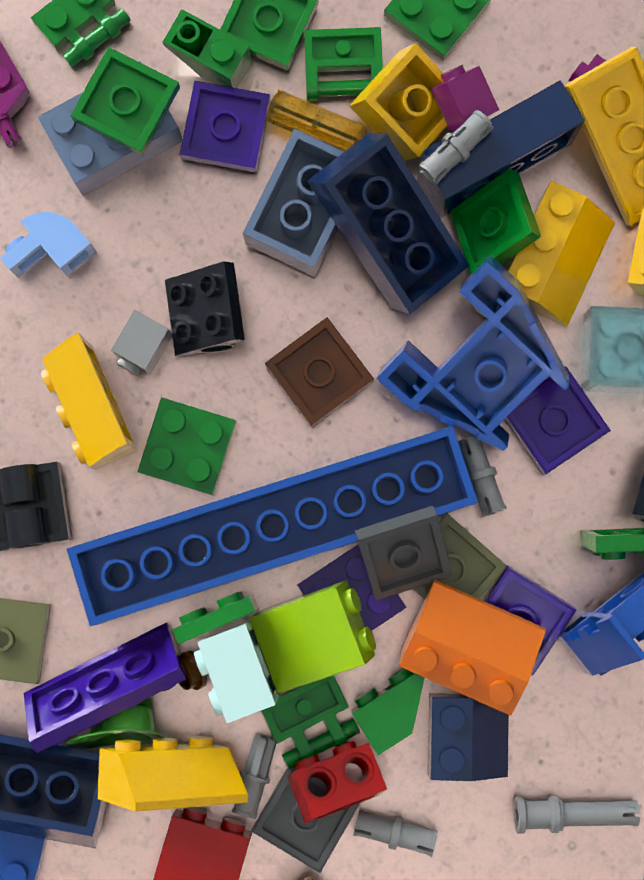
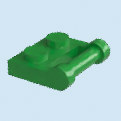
(341, 51)

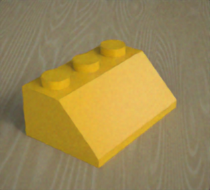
(563, 258)
(87, 403)
(169, 775)

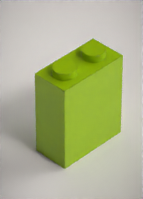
(313, 636)

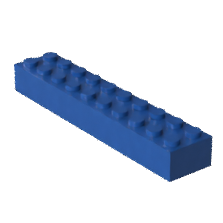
(267, 526)

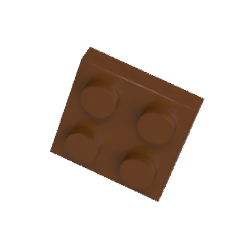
(319, 372)

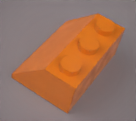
(472, 647)

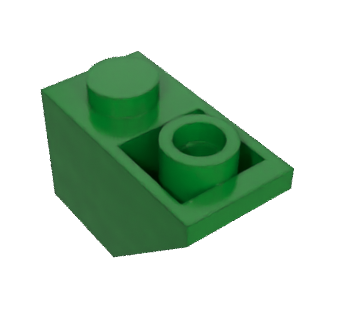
(208, 50)
(391, 713)

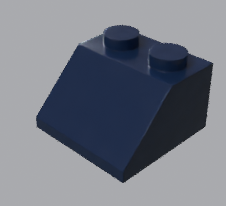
(466, 739)

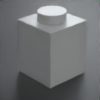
(141, 344)

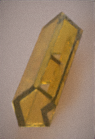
(317, 116)

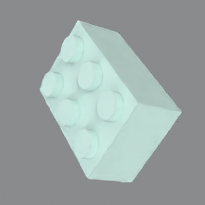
(237, 672)

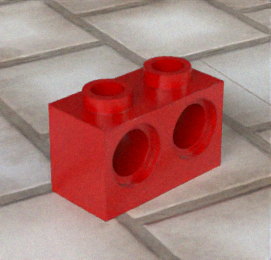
(340, 790)

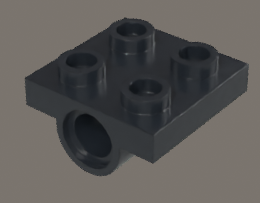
(205, 310)
(32, 506)

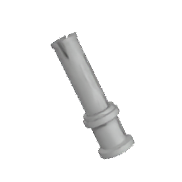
(556, 815)

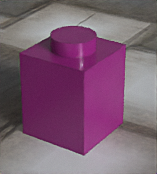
(462, 95)

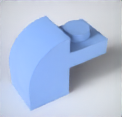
(48, 235)

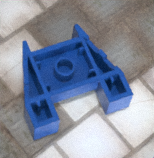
(489, 370)
(605, 637)

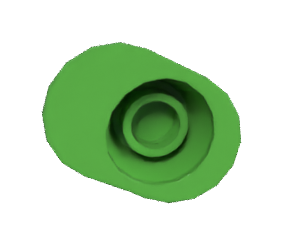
(126, 725)

